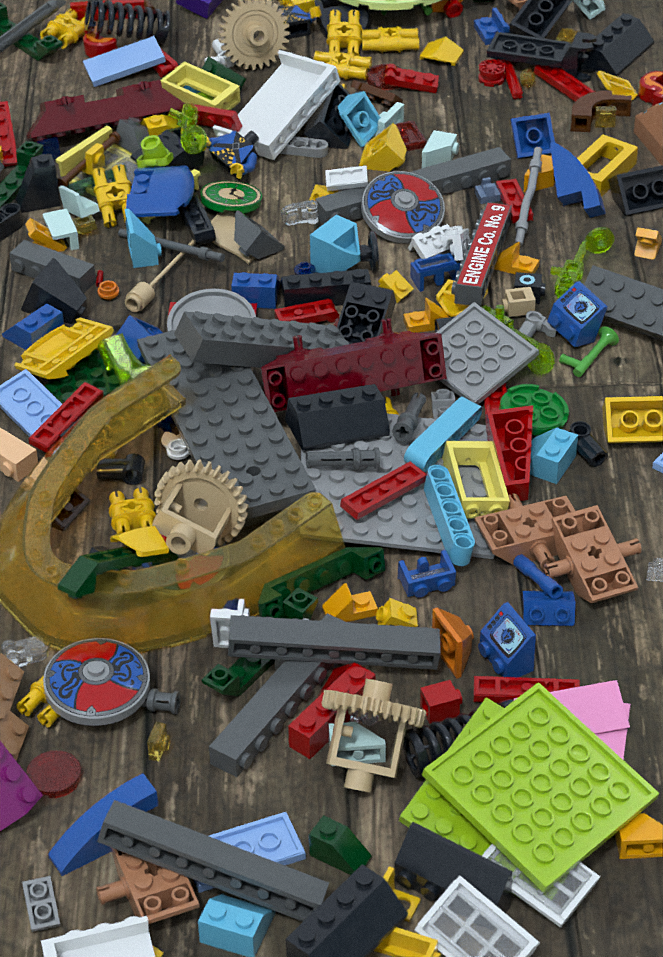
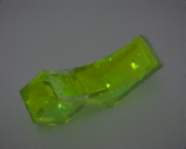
(119, 357)

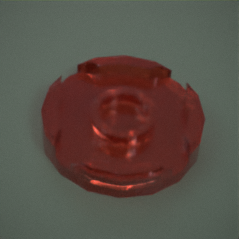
(376, 77)
(55, 773)

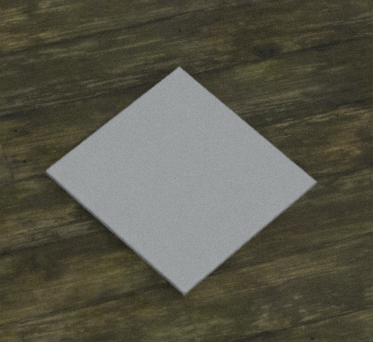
(407, 519)

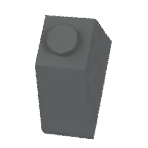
(131, 134)

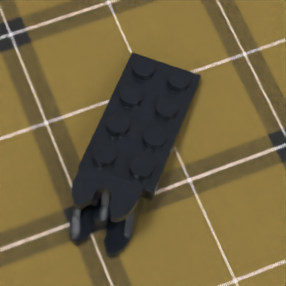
(545, 52)

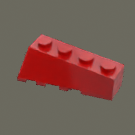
(511, 437)
(311, 728)

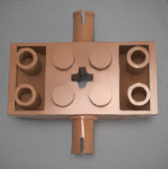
(524, 529)
(591, 555)
(149, 888)

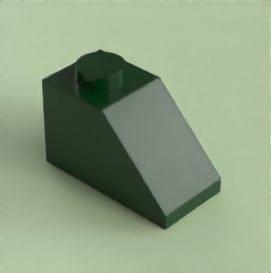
(220, 70)
(337, 846)

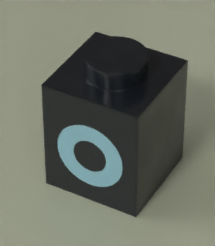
(531, 280)

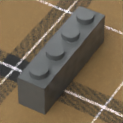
(32, 259)

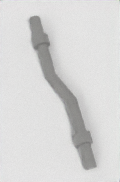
(534, 167)

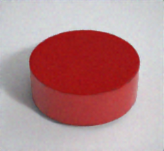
(453, 8)

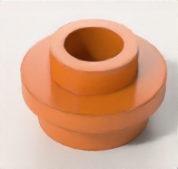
(108, 290)

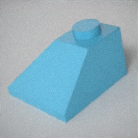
(359, 116)
(141, 242)

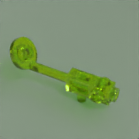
(187, 121)
(596, 242)
(545, 353)

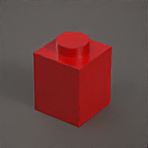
(440, 701)

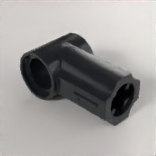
(588, 445)
(128, 469)

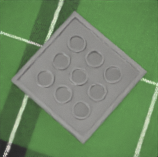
(481, 353)

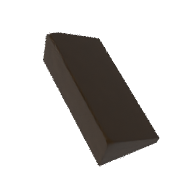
(70, 510)

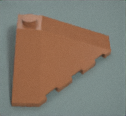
(649, 130)

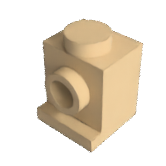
(518, 301)

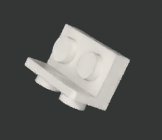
(460, 240)
(429, 243)
(220, 623)

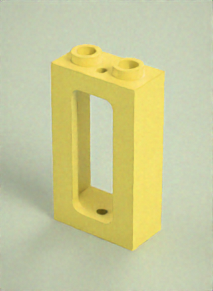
(225, 92)
(484, 456)

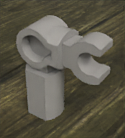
(536, 322)

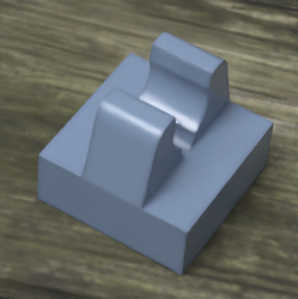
(487, 191)

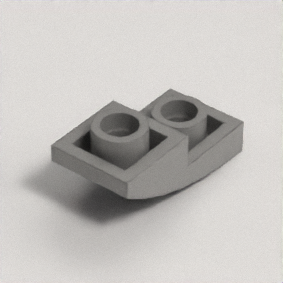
(441, 401)
(41, 904)

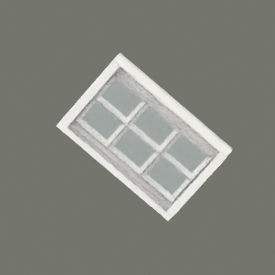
(558, 900)
(474, 926)

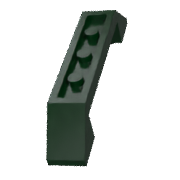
(28, 43)
(11, 184)
(358, 560)
(82, 575)
(247, 670)

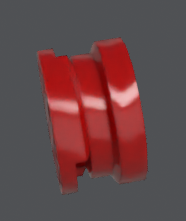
(491, 72)

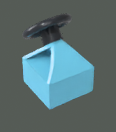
(337, 247)

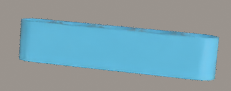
(448, 427)
(449, 515)

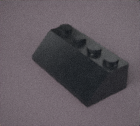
(538, 17)
(619, 45)
(327, 122)
(638, 190)
(320, 286)
(337, 417)
(432, 863)
(349, 920)

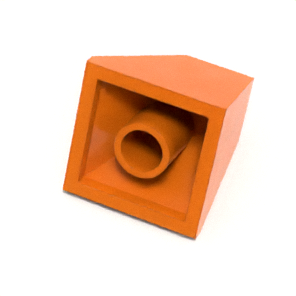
(454, 640)

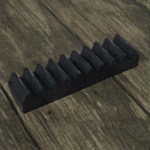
(197, 221)

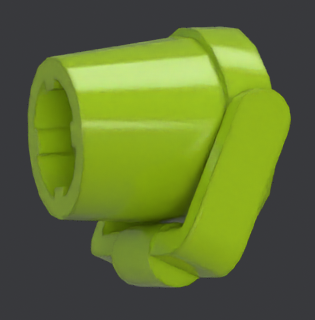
(153, 153)

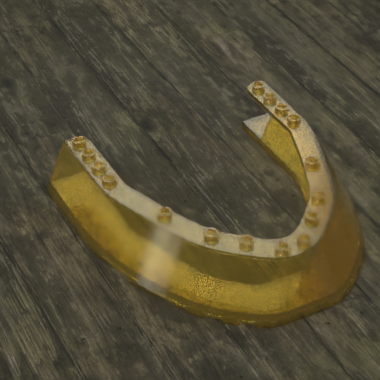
(151, 604)

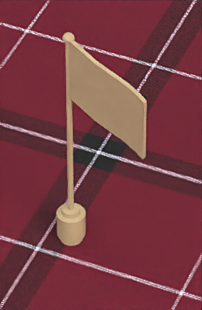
(224, 229)

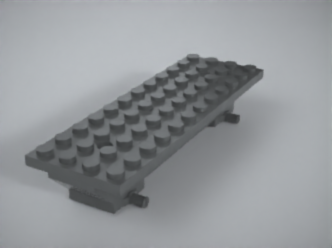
(233, 427)

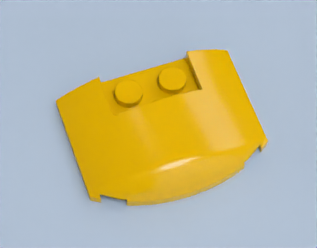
(63, 348)

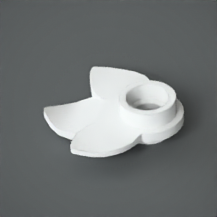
(175, 446)

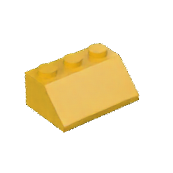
(633, 419)

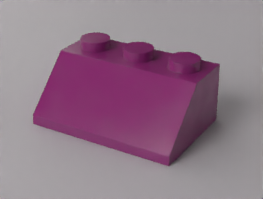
(16, 790)

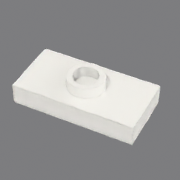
(346, 178)

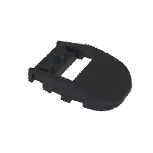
(324, 20)

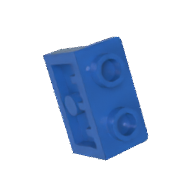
(488, 26)
(543, 610)

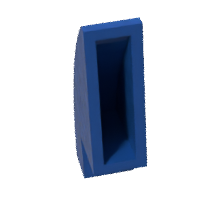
(575, 182)
(79, 842)

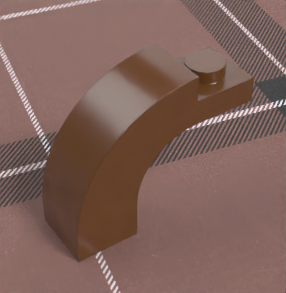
(584, 108)

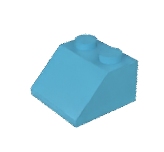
(552, 454)
(234, 925)

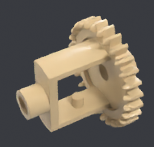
(242, 25)
(198, 507)
(374, 702)

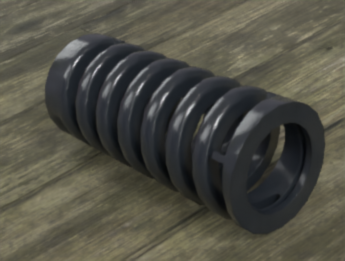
(161, 32)
(434, 747)

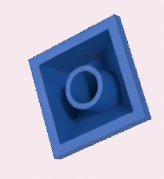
(531, 133)

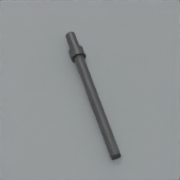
(203, 253)

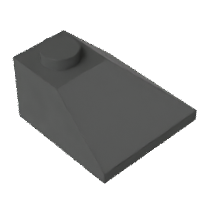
(254, 238)

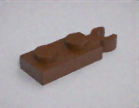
(375, 93)

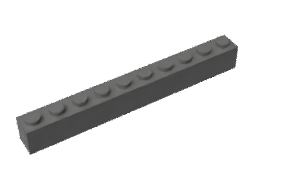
(446, 177)

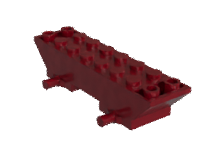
(75, 114)
(385, 360)

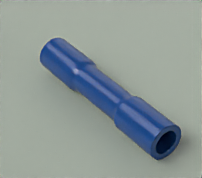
(545, 582)

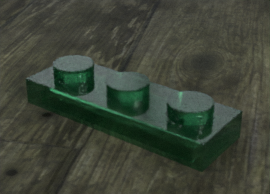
(81, 185)

